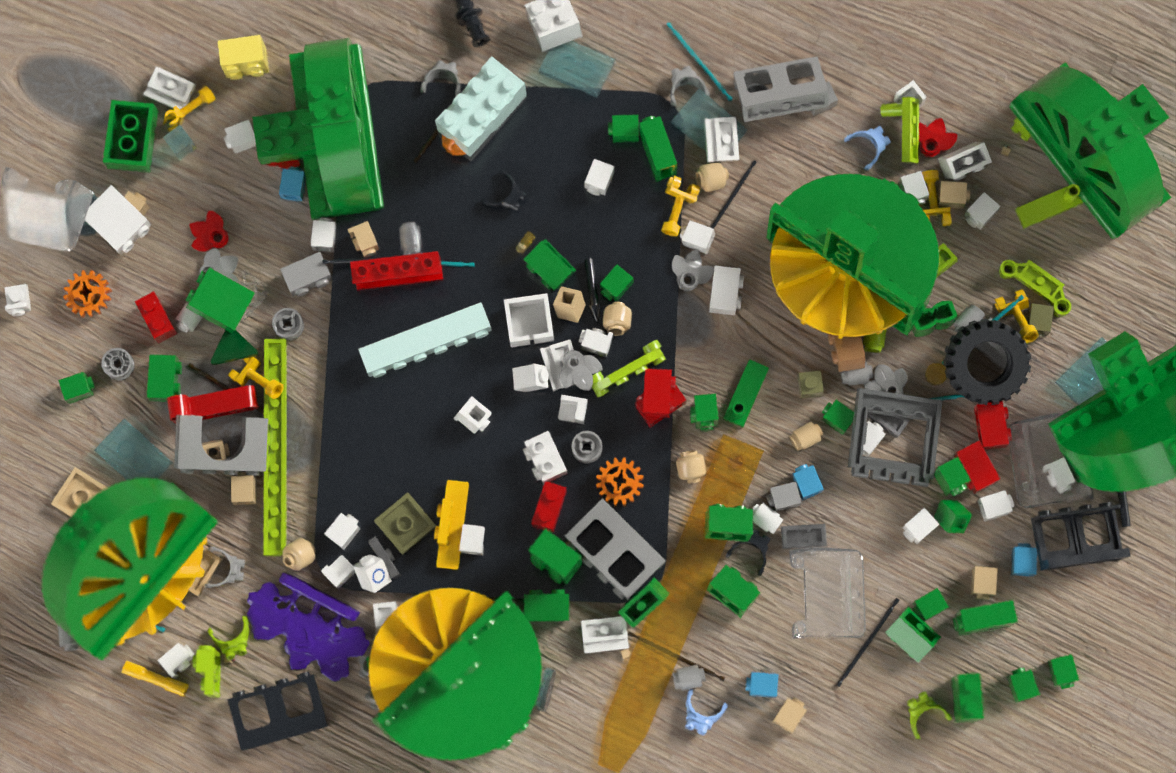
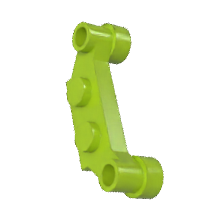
(1039, 282)
(652, 354)

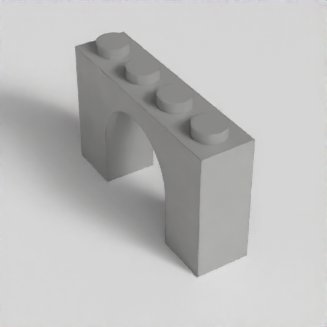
(248, 458)

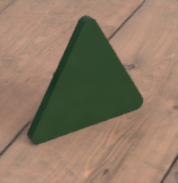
(231, 348)

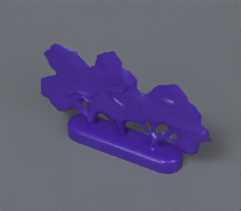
(307, 634)

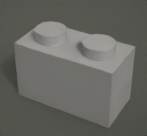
(306, 275)

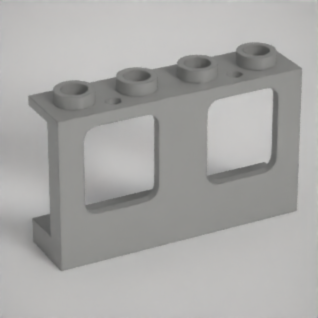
(783, 97)
(623, 540)

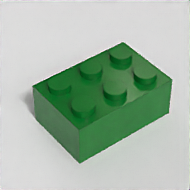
(130, 136)
(555, 557)

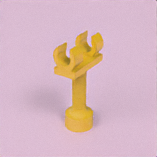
(177, 115)
(930, 178)
(671, 228)
(1027, 331)
(272, 388)

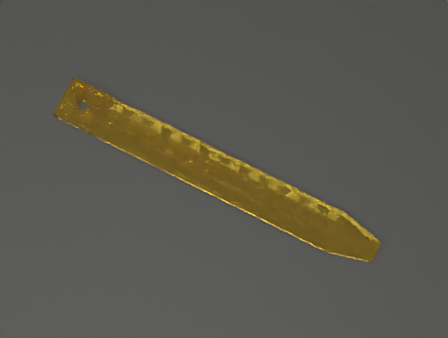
(671, 621)

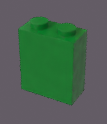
(658, 148)
(219, 299)
(985, 618)
(967, 697)

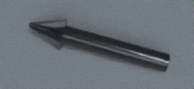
(595, 307)
(1124, 510)

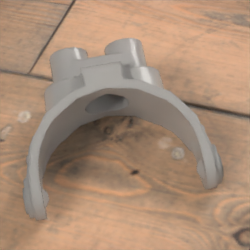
(442, 72)
(685, 77)
(235, 569)

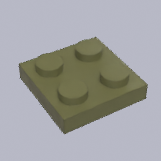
(405, 523)

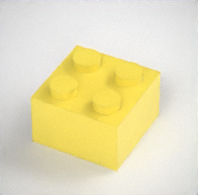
(243, 57)

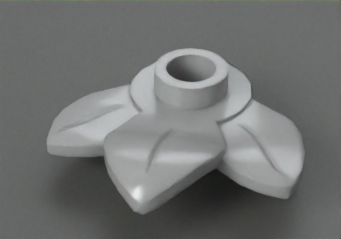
(225, 265)
(692, 268)
(581, 372)
(887, 380)

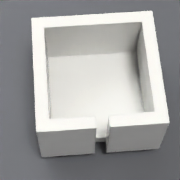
(553, 22)
(528, 320)

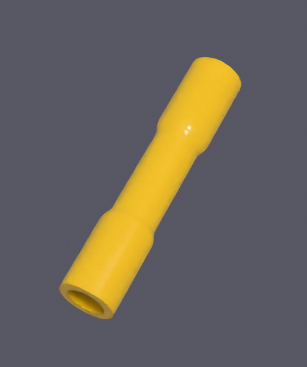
(141, 673)

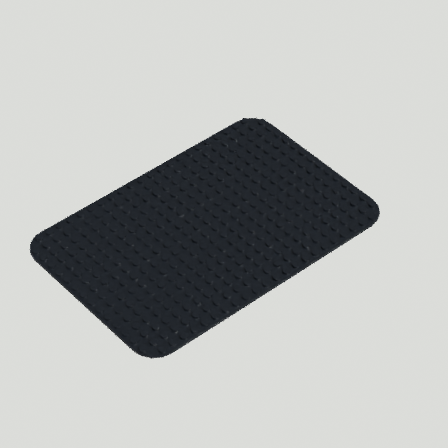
(400, 428)

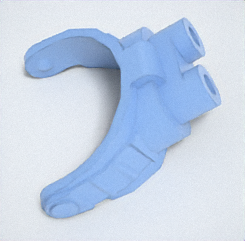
(876, 137)
(697, 721)

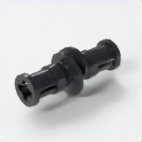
(469, 17)

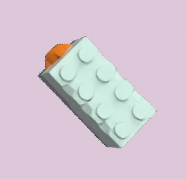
(480, 110)

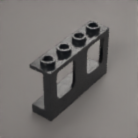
(1079, 551)
(280, 724)

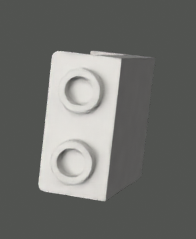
(117, 220)

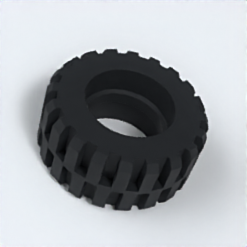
(1013, 374)

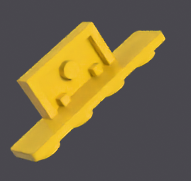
(452, 518)

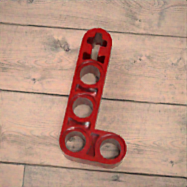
(214, 404)

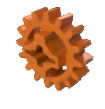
(78, 294)
(609, 480)

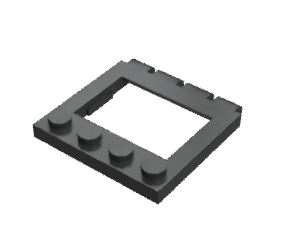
(898, 406)

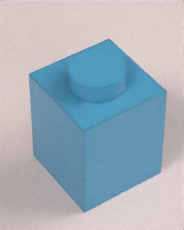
(292, 184)
(807, 481)
(1024, 560)
(762, 684)

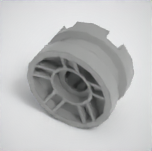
(289, 333)
(112, 357)
(586, 456)

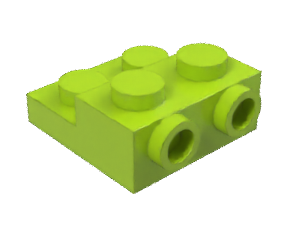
(208, 663)

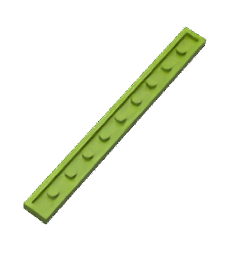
(276, 460)

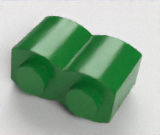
(938, 317)

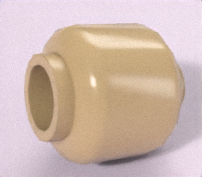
(711, 176)
(617, 318)
(691, 466)
(298, 554)

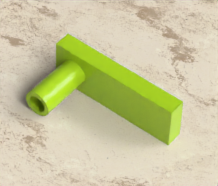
(910, 126)
(1049, 206)

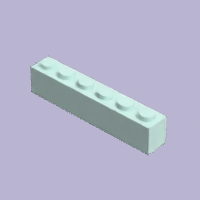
(425, 340)

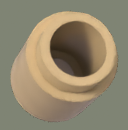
(806, 436)

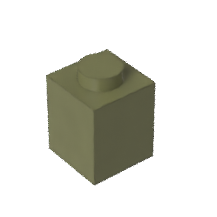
(1041, 318)
(810, 384)

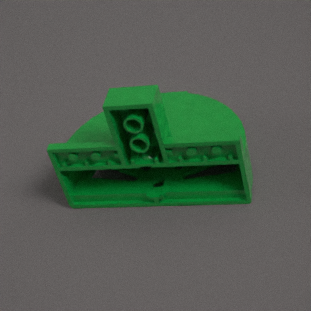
(327, 130)
(1115, 132)
(1129, 428)

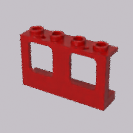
(396, 270)

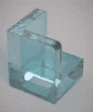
(179, 142)

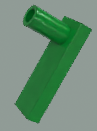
(746, 393)

